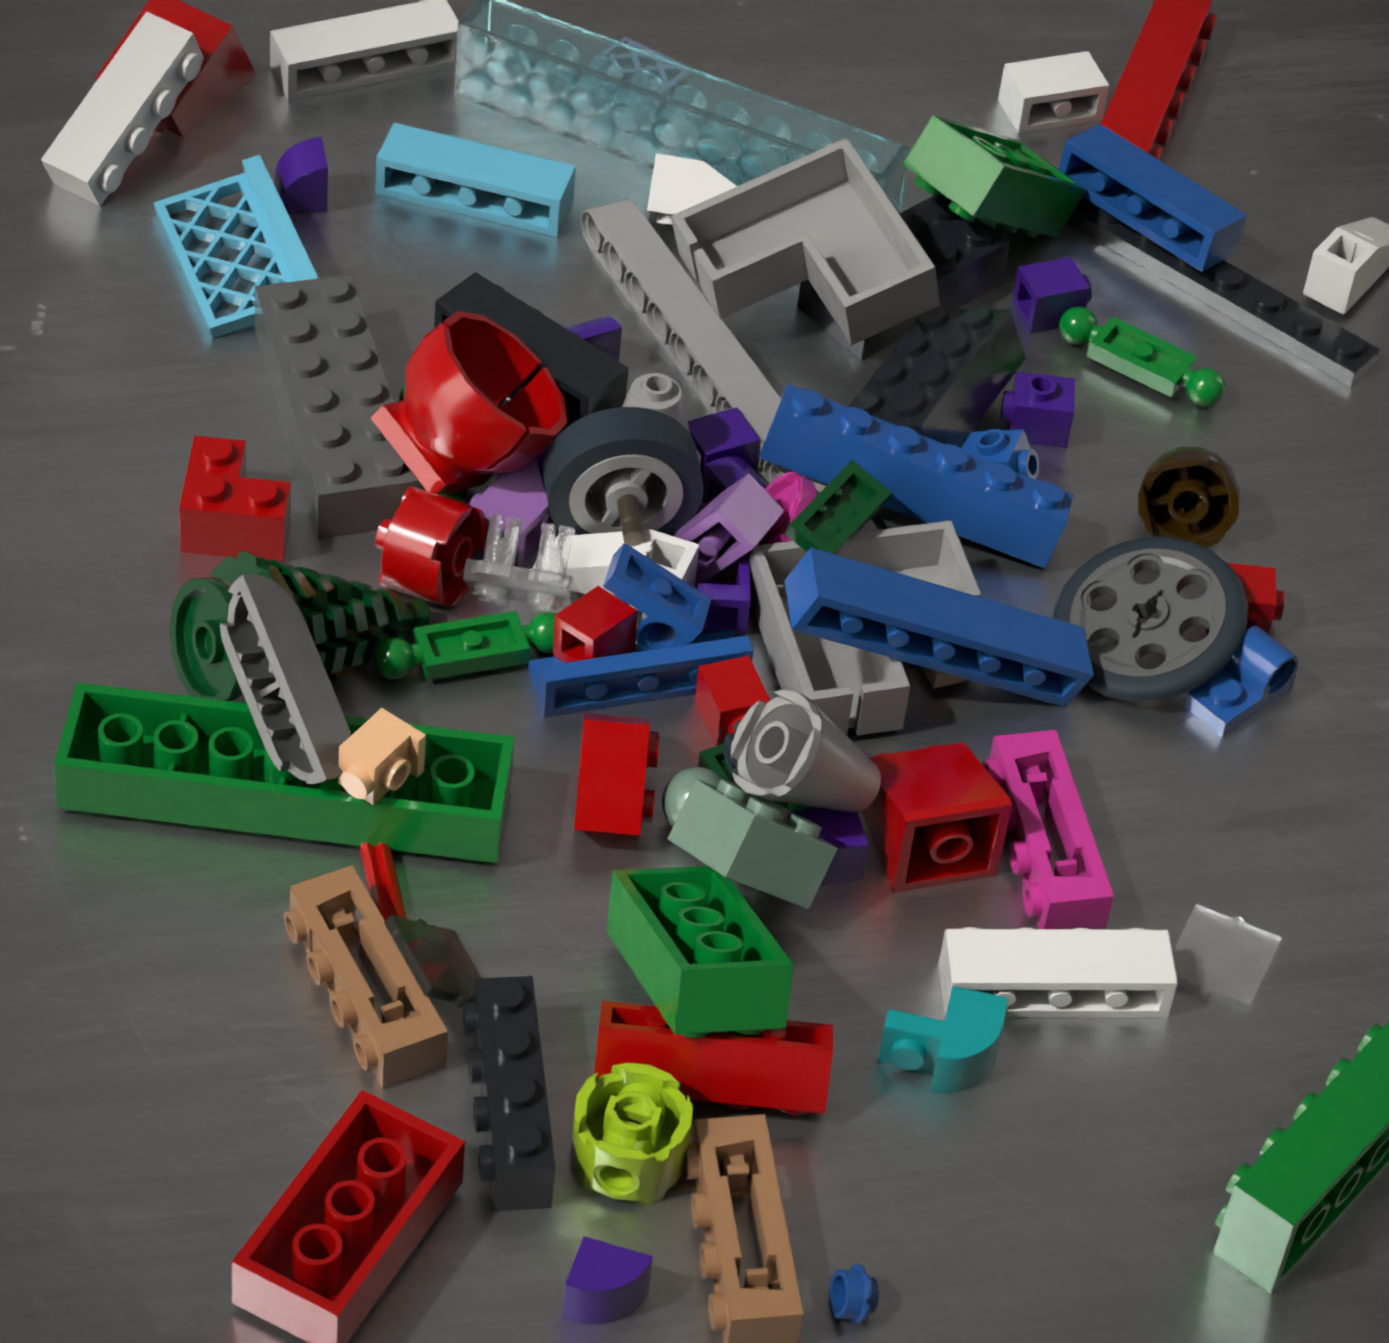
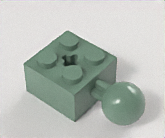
(746, 838)

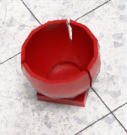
(452, 408)

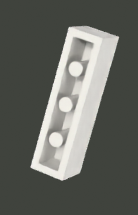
(364, 48)
(123, 109)
(1063, 970)

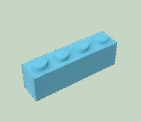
(475, 179)

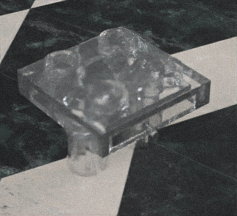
(499, 581)

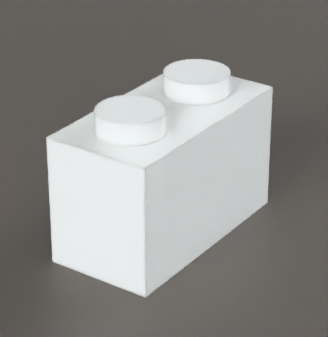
(1053, 92)

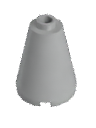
(801, 757)

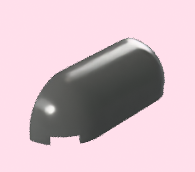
(283, 680)

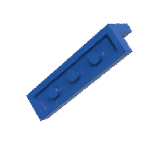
(630, 676)

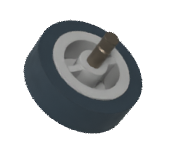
(623, 474)

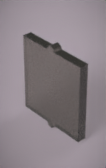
(435, 959)

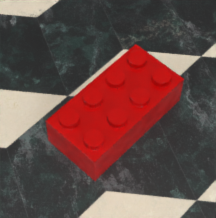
(348, 1222)

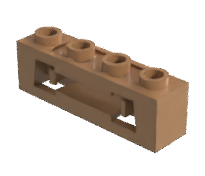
(410, 1032)
(720, 1162)

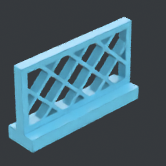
(272, 227)

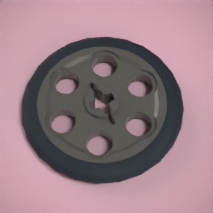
(1187, 663)

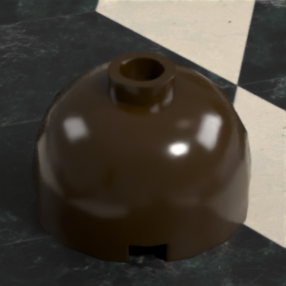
(1189, 496)

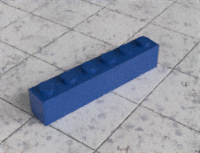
(925, 476)
(937, 627)

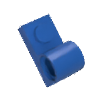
(669, 606)
(1246, 685)

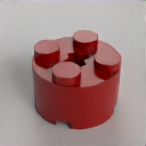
(429, 546)

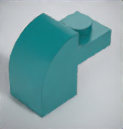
(955, 1050)

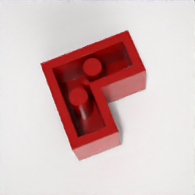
(226, 510)
(614, 774)

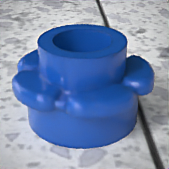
(853, 1294)

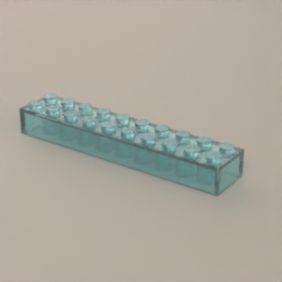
(643, 102)

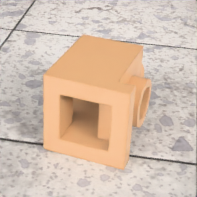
(380, 756)

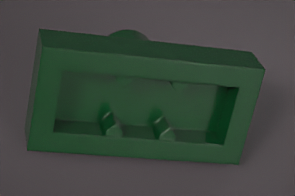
(839, 510)

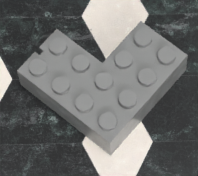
(812, 223)
(847, 682)

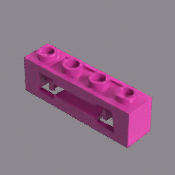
(1079, 888)

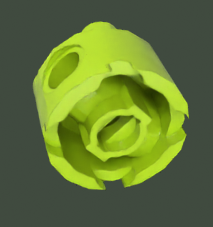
(631, 1133)

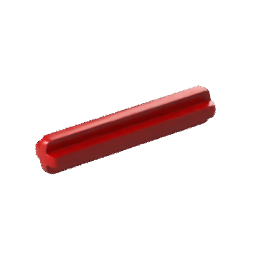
(382, 879)

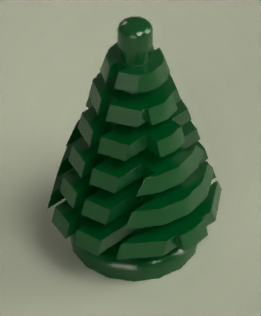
(342, 617)

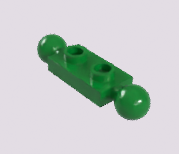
(1142, 356)
(466, 646)

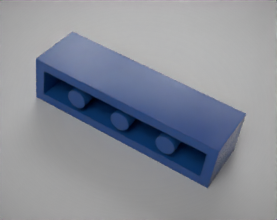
(1153, 197)

